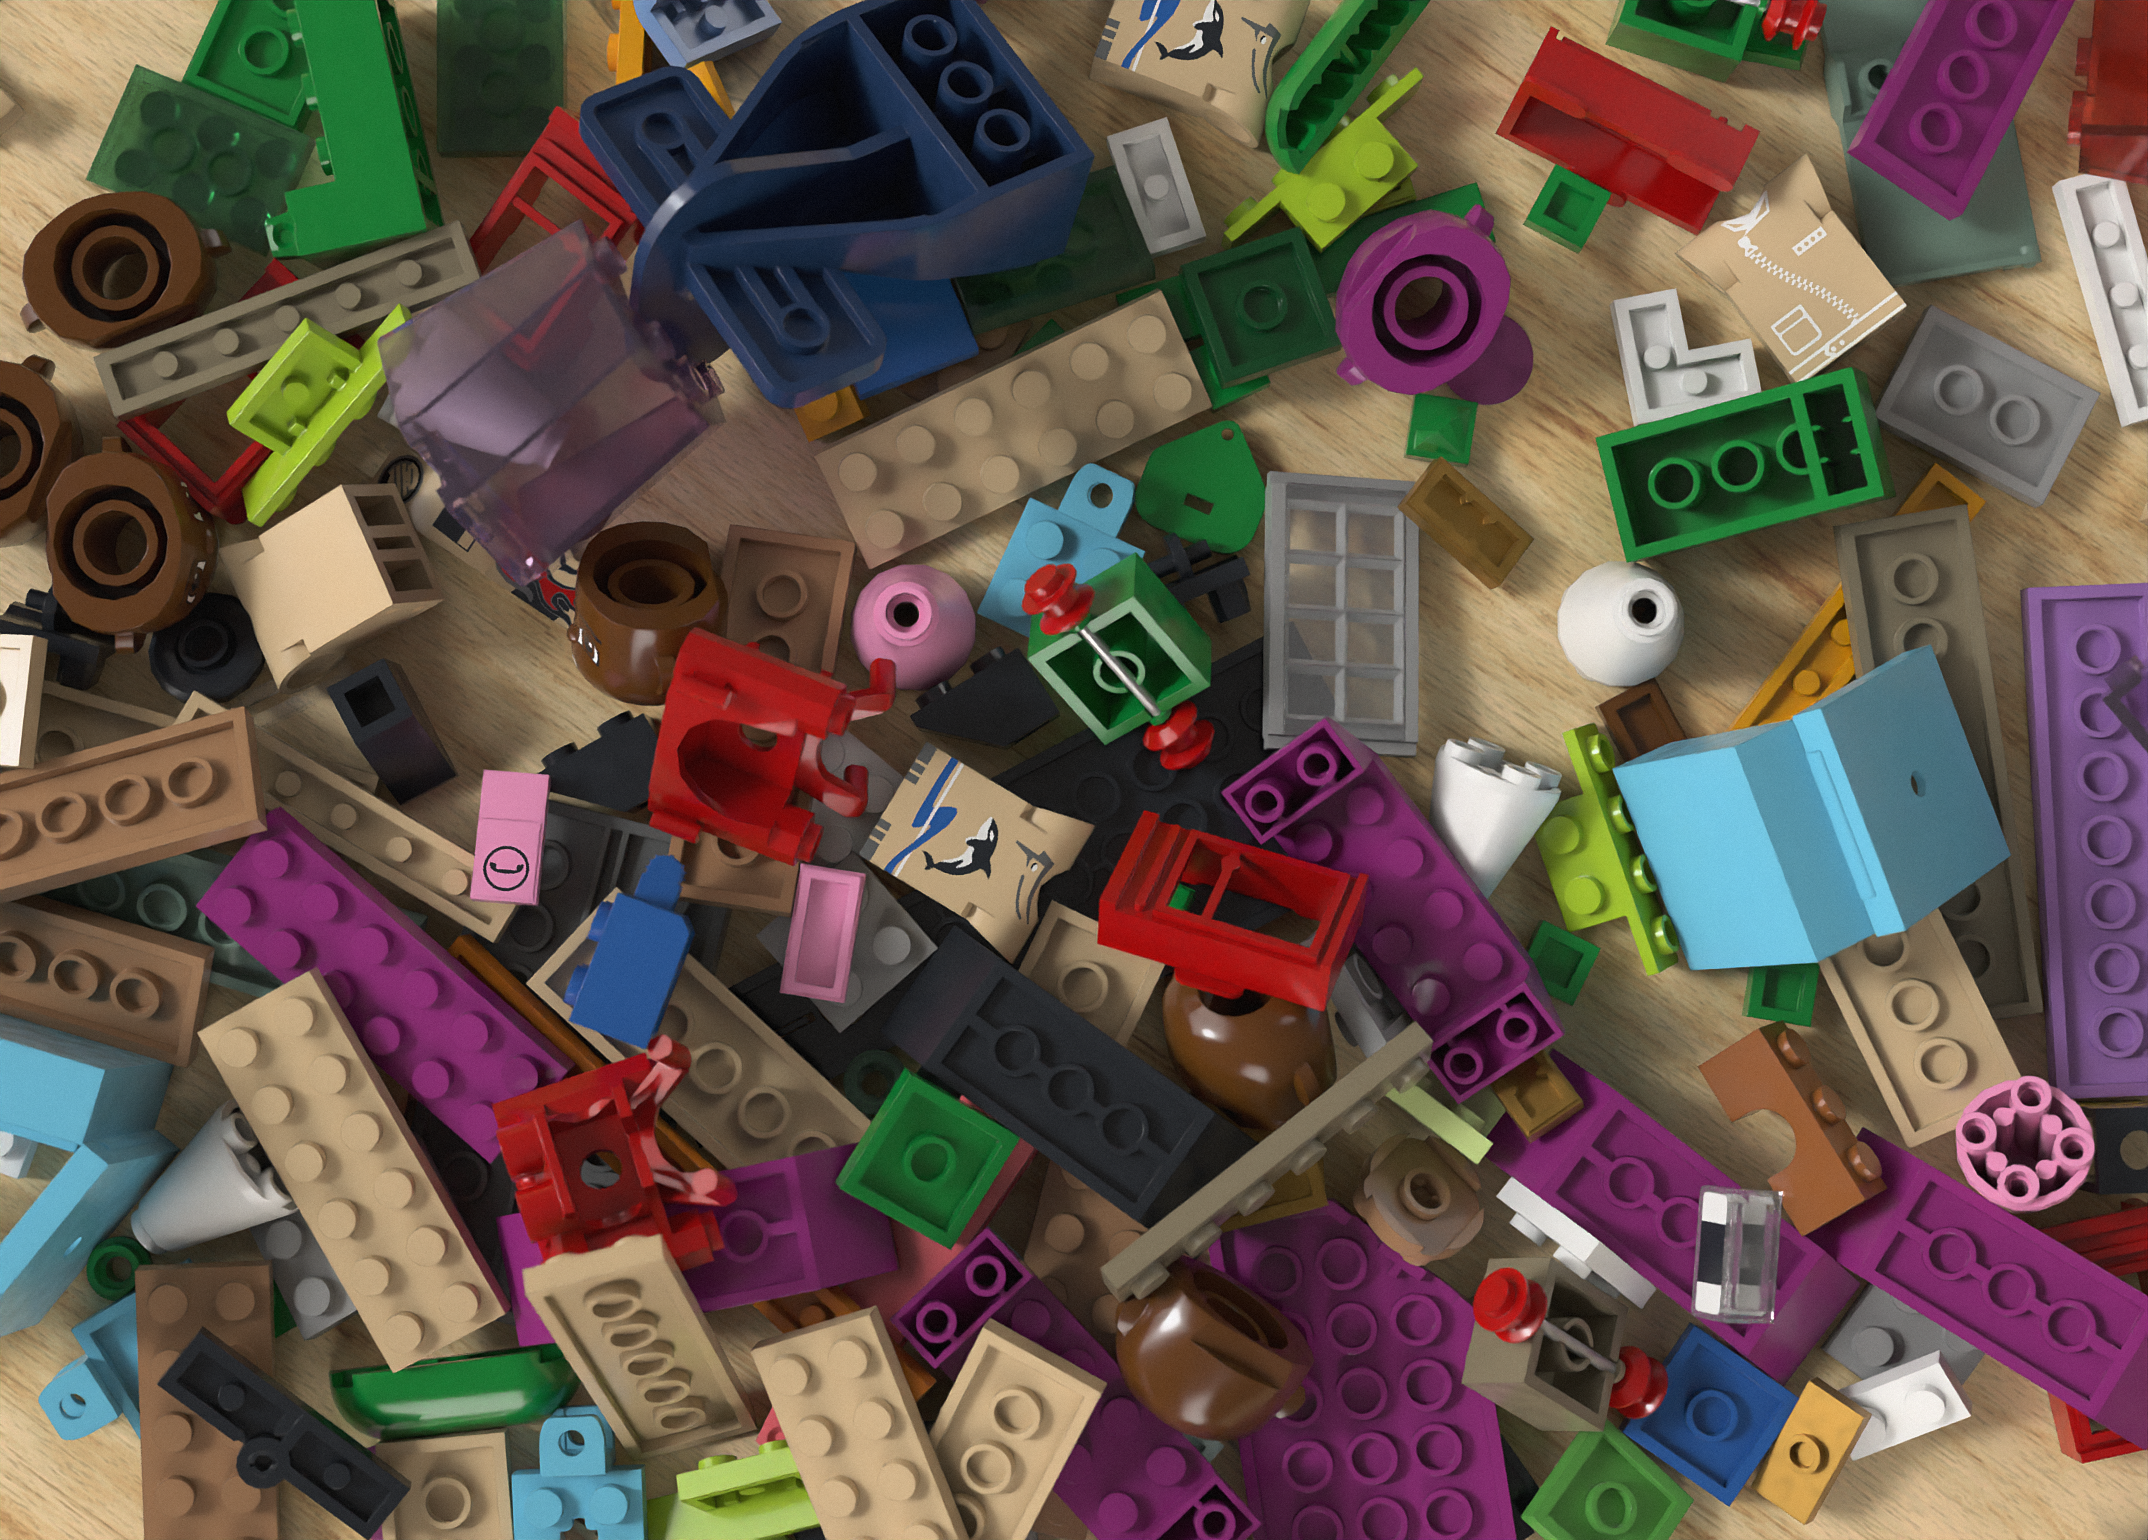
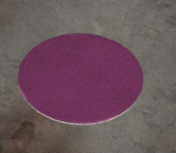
(1500, 369)

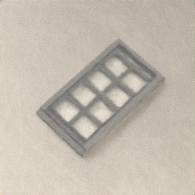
(1340, 610)

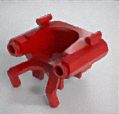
(742, 792)
(615, 1111)

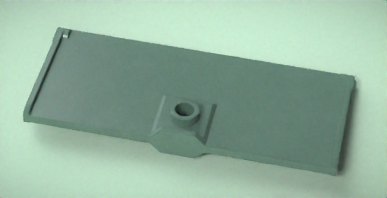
(1894, 228)

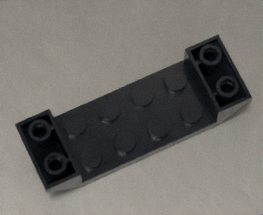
(1061, 1082)

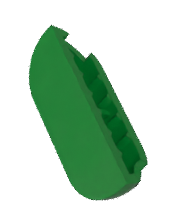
(1333, 75)
(455, 1392)

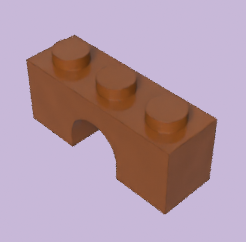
(1829, 1164)

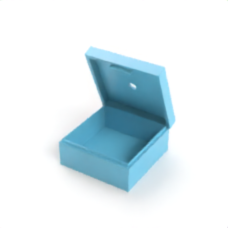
(1809, 825)
(102, 1110)

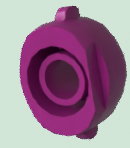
(1451, 335)

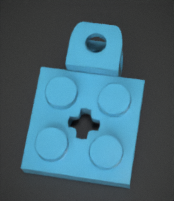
(1072, 534)
(102, 1376)
(579, 1482)

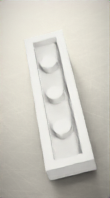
(2113, 282)

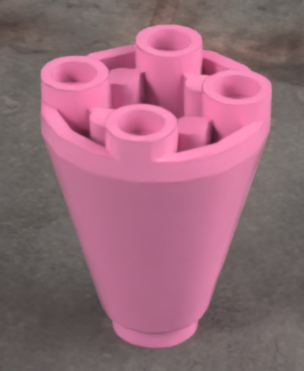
(931, 647)
(2024, 1145)

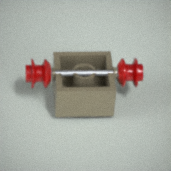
(1554, 1349)

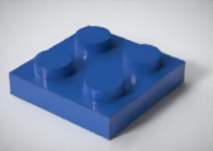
(1714, 1415)

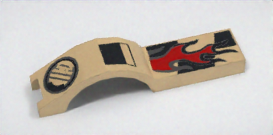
(418, 486)

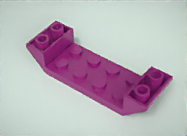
(1422, 915)
(1641, 1197)
(780, 1239)
(2000, 1288)
(1128, 1467)

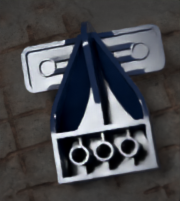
(867, 149)

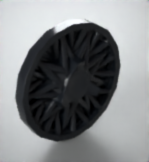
(208, 651)

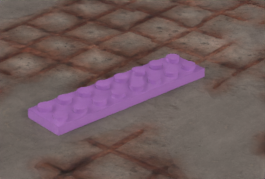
(2089, 836)

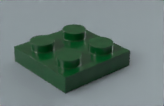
(1260, 307)

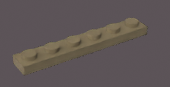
(251, 331)
(1249, 1180)

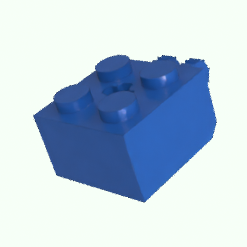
(635, 958)

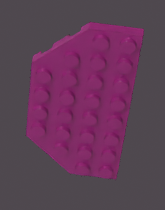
(1385, 1425)

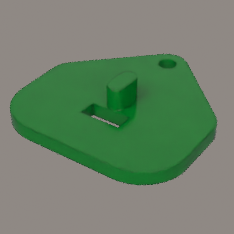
(1212, 472)

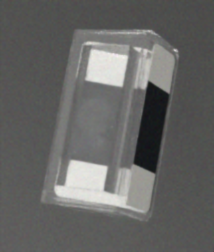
(1736, 1254)

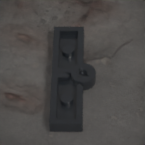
(283, 1435)

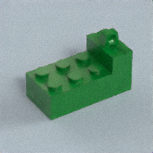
(370, 140)
(1746, 465)

